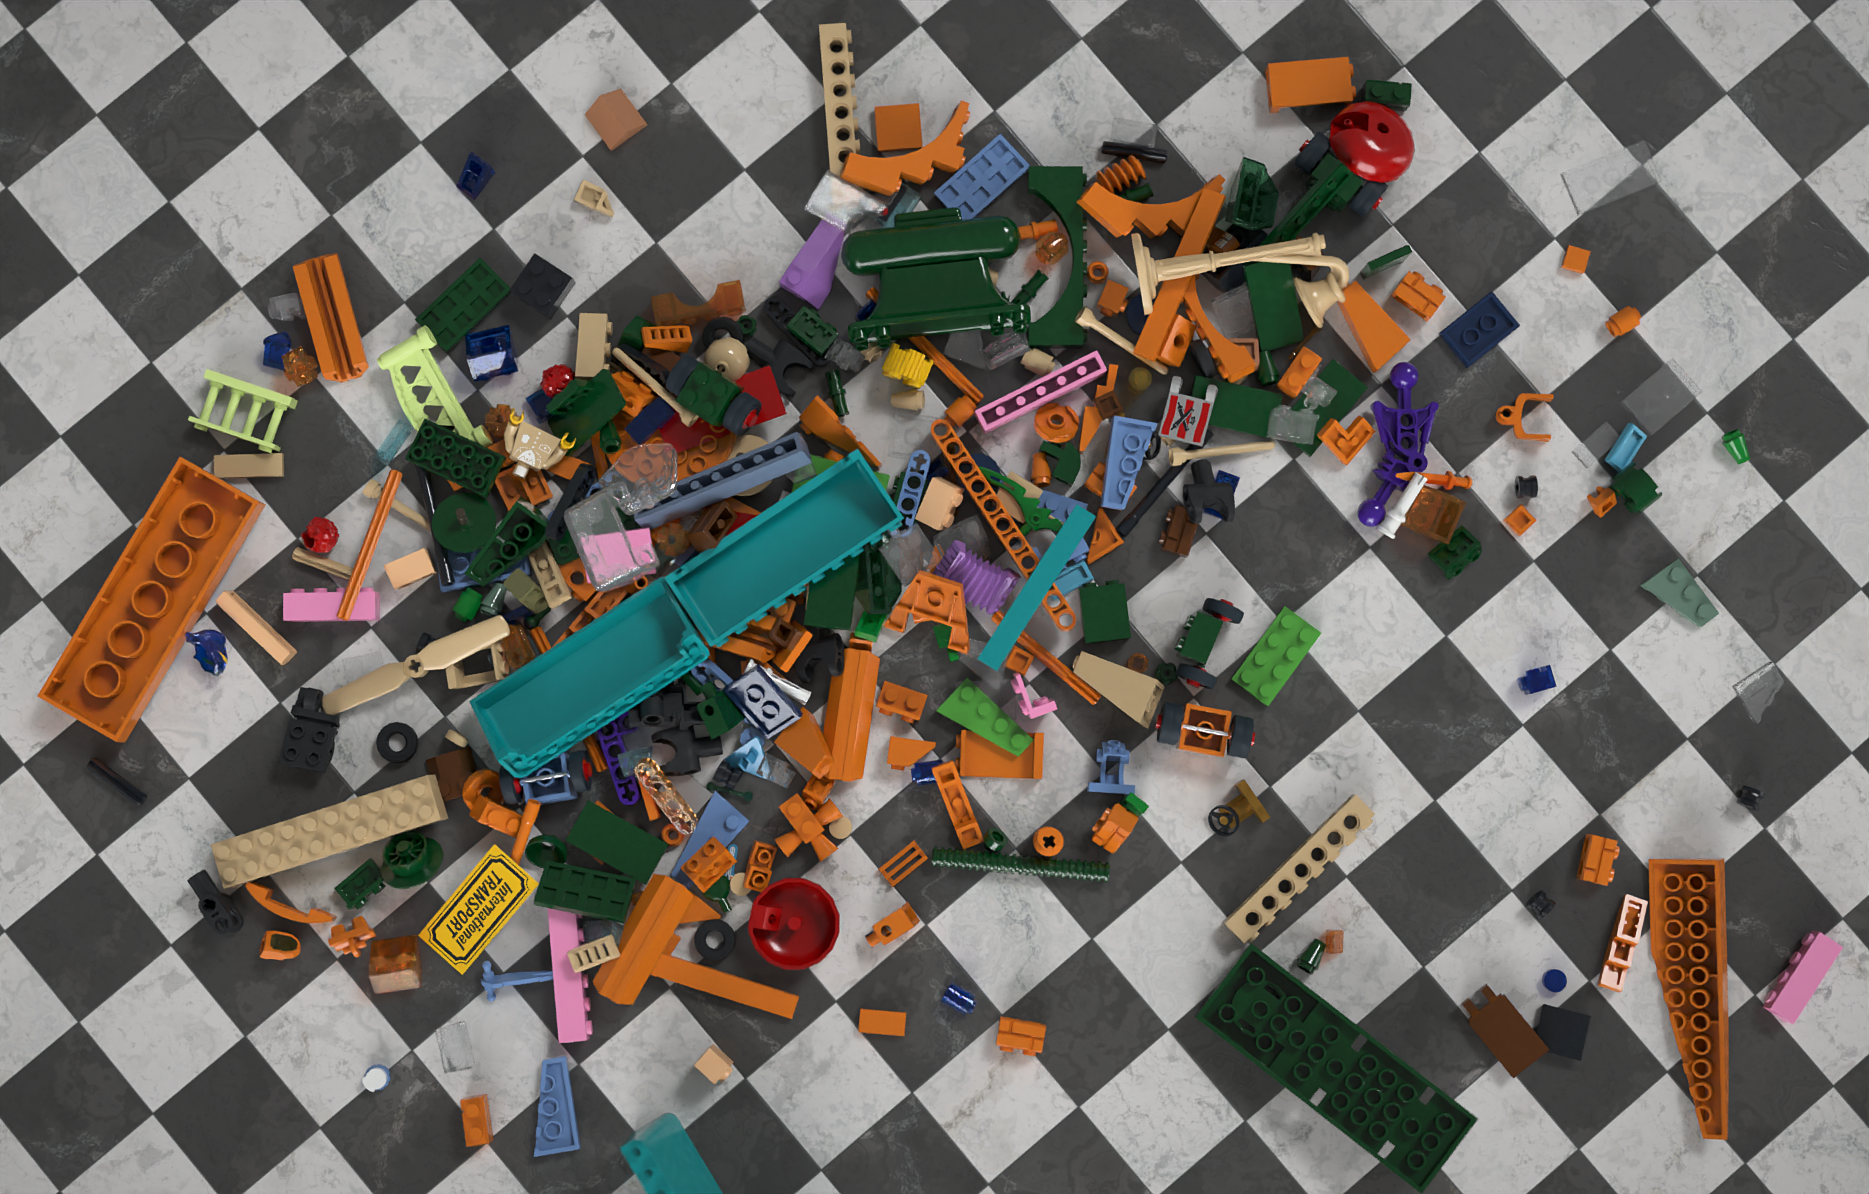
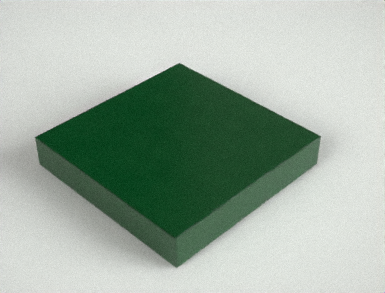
(1386, 261)

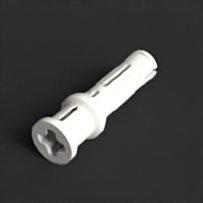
(1397, 514)
(790, 689)

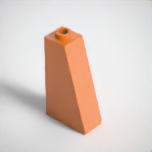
(1371, 327)

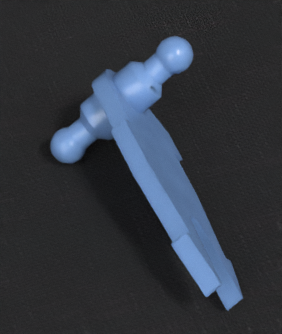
(493, 981)

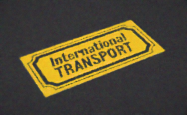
(478, 909)

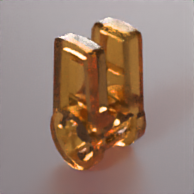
(516, 646)

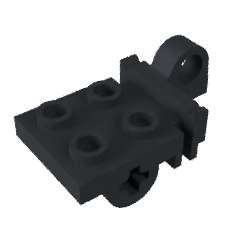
(665, 709)
(311, 737)

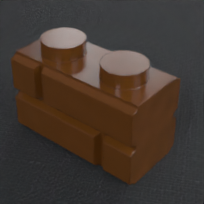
(712, 526)
(1179, 533)

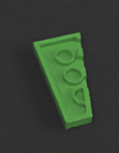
(982, 716)

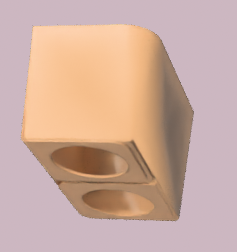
(411, 568)

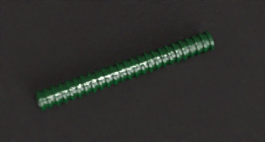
(1020, 864)

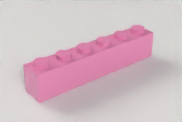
(1040, 392)
(568, 985)

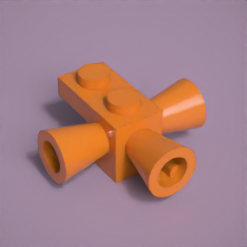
(808, 826)

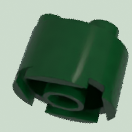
(1635, 488)

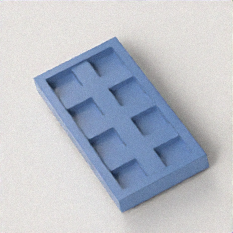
(983, 178)

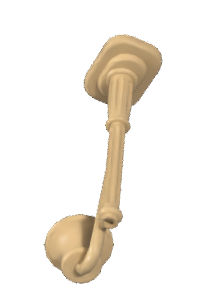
(1315, 295)

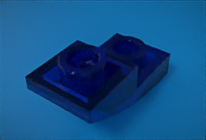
(649, 420)

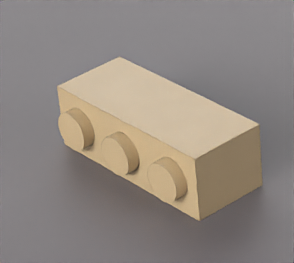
(593, 345)

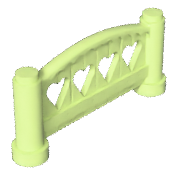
(416, 352)

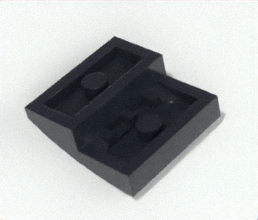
(1563, 1031)

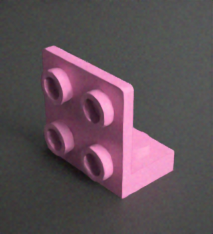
(1041, 705)

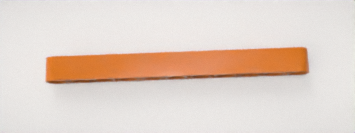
(994, 517)

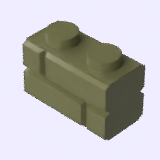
(526, 591)

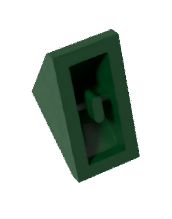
(632, 333)

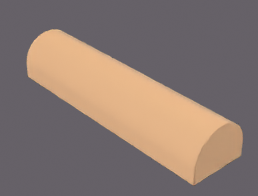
(256, 626)

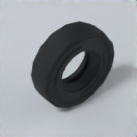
(721, 323)
(1203, 358)
(383, 742)
(701, 944)

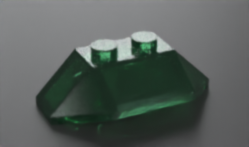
(1252, 197)
(876, 582)

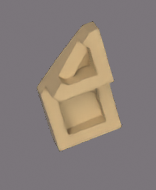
(593, 198)

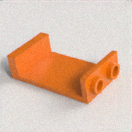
(1309, 83)
(985, 759)

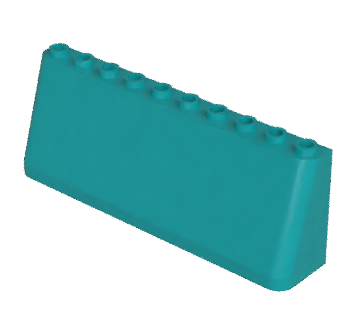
(785, 549)
(589, 679)

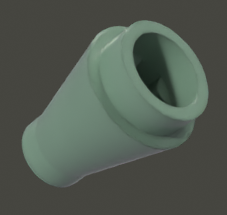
(493, 602)

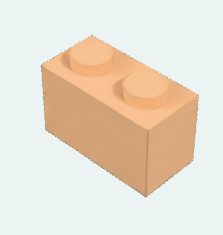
(940, 503)
(714, 1064)

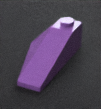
(814, 266)

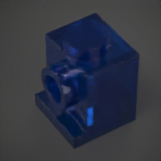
(1536, 680)

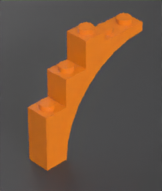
(884, 173)
(1118, 213)

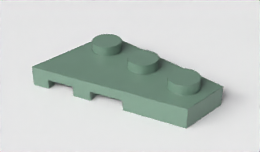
(1681, 592)

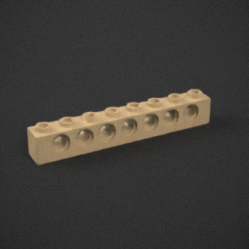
(829, 36)
(1236, 920)

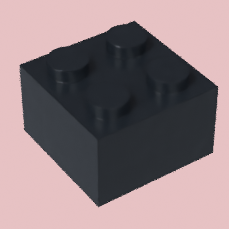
(542, 286)

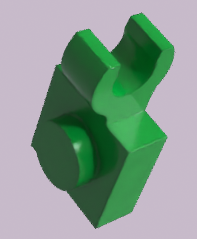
(942, 635)

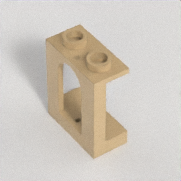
(458, 680)

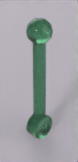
(748, 796)

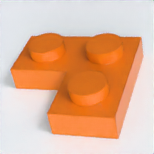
(1347, 442)

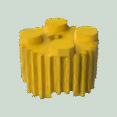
(907, 365)

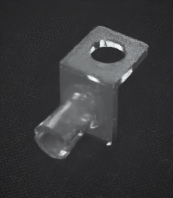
(1317, 391)

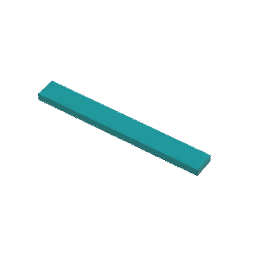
(1036, 587)

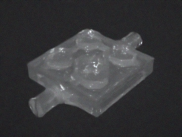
(909, 552)

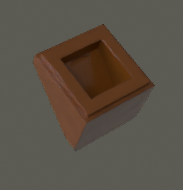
(781, 633)

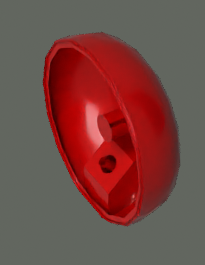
(1372, 141)
(794, 923)

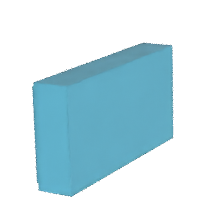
(1625, 447)
(1073, 578)

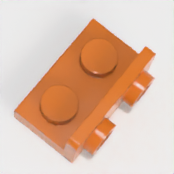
(901, 701)
(708, 864)

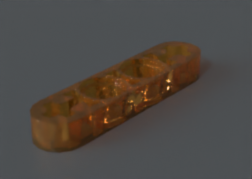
(669, 794)

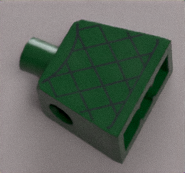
(718, 711)

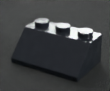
(1232, 276)

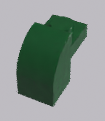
(1068, 464)

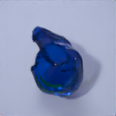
(209, 650)

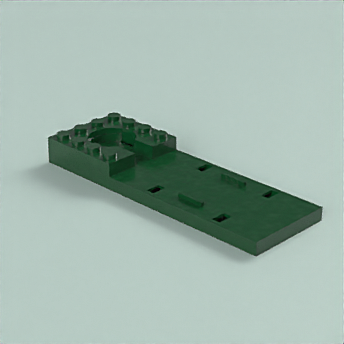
(1308, 1048)

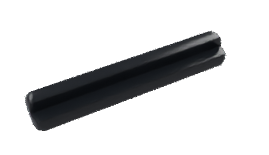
(1138, 152)
(116, 781)

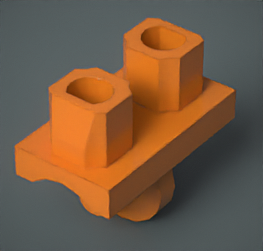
(352, 940)

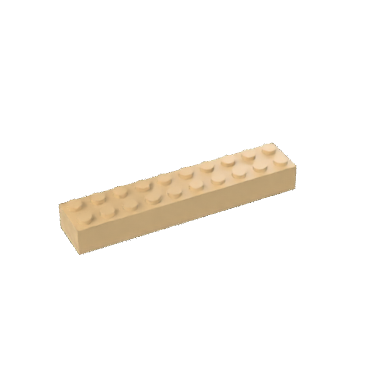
(329, 831)

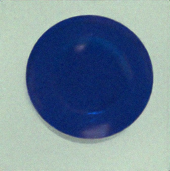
(1554, 980)

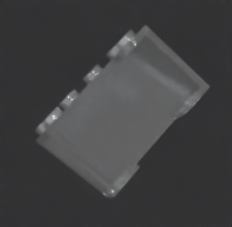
(603, 540)

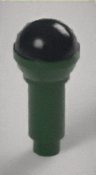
(532, 621)

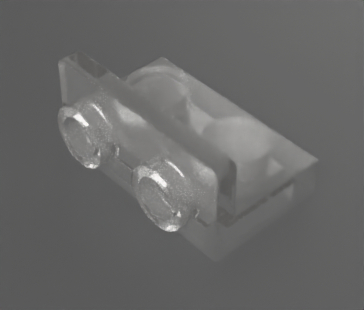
(1292, 425)

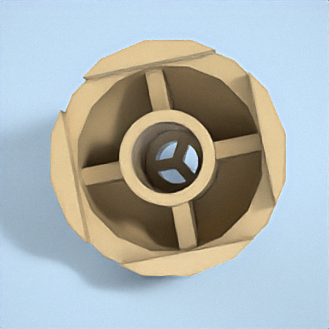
(728, 357)

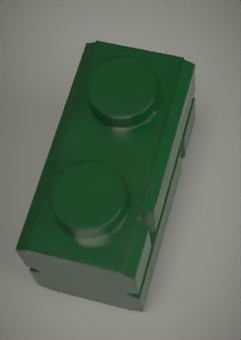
(1388, 93)

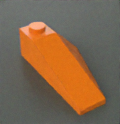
(825, 425)

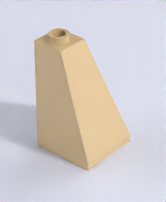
(1125, 688)

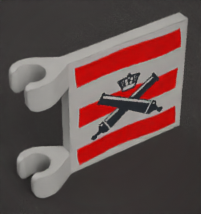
(1187, 416)

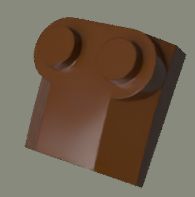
(452, 771)

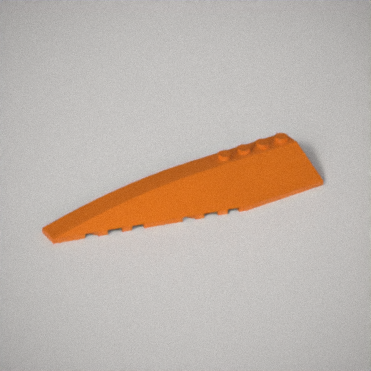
(1693, 973)

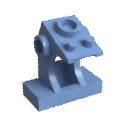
(1111, 751)

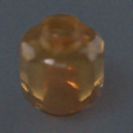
(1051, 248)

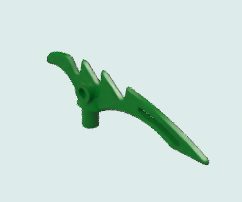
(1035, 517)

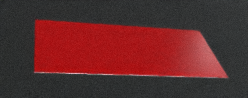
(756, 383)

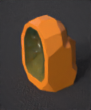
(279, 946)

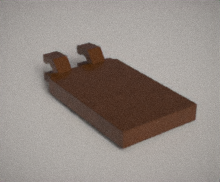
(1505, 1032)

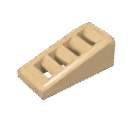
(579, 957)

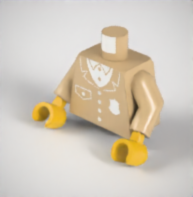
(532, 446)

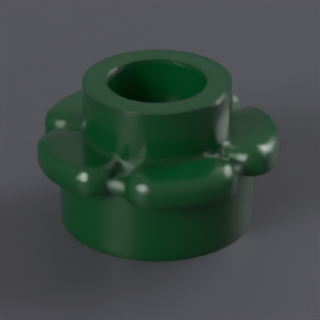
(751, 322)
(1160, 673)

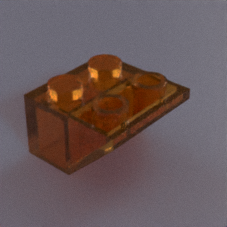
(1434, 514)
(395, 964)

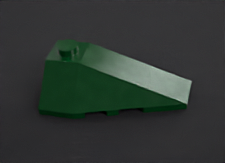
(512, 540)

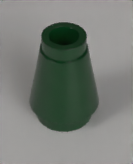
(1267, 370)
(609, 438)
(1311, 957)

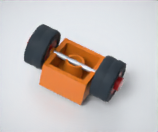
(1204, 730)

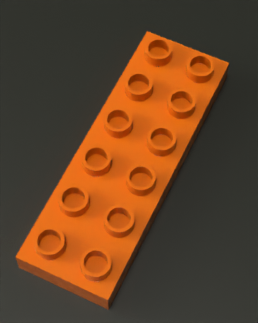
(151, 600)

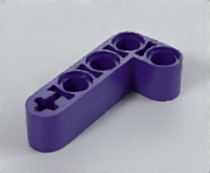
(613, 763)

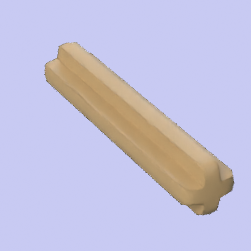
(322, 563)

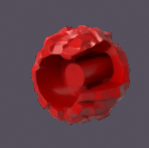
(556, 379)
(320, 535)

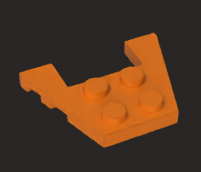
(935, 600)

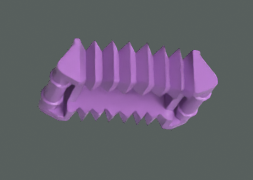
(980, 581)

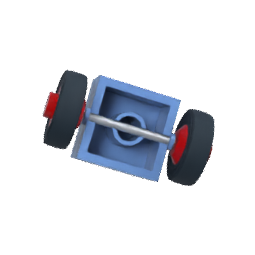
(550, 783)

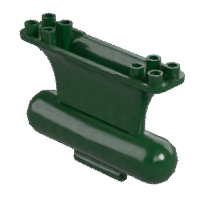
(934, 276)

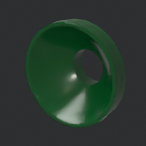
(538, 852)

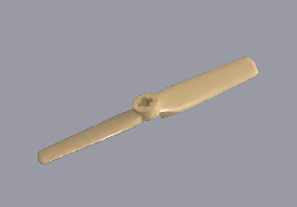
(434, 656)

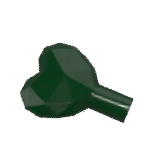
(718, 893)

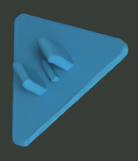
(748, 756)

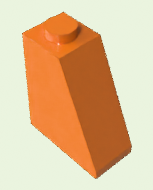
(806, 744)

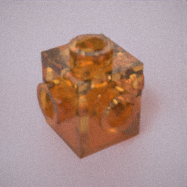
(299, 366)
(491, 419)
(681, 543)

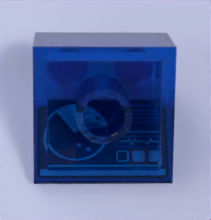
(491, 353)

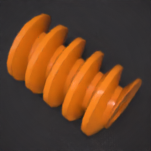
(1120, 174)
(1057, 840)

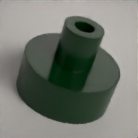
(995, 840)

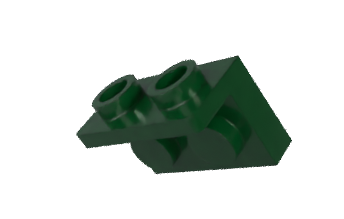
(813, 330)
(1457, 554)

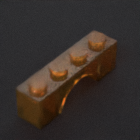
(726, 300)

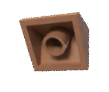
(615, 118)

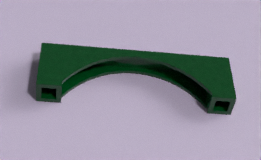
(1060, 190)

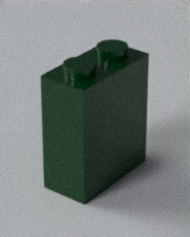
(1104, 612)

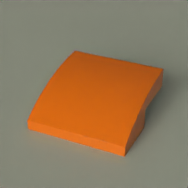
(532, 488)

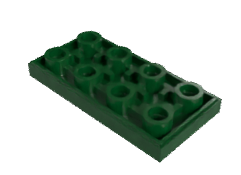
(1273, 304)
(1348, 392)
(1238, 406)
(455, 458)
(833, 597)
(617, 842)

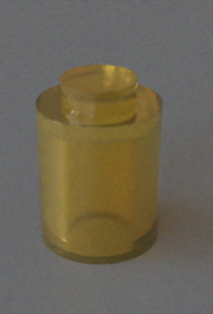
(1139, 380)

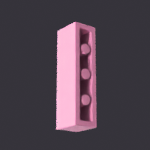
(324, 605)
(1802, 976)

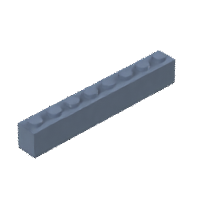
(728, 480)

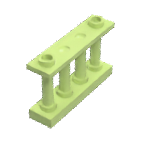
(239, 388)

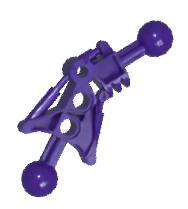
(1391, 431)

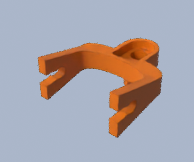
(1515, 414)

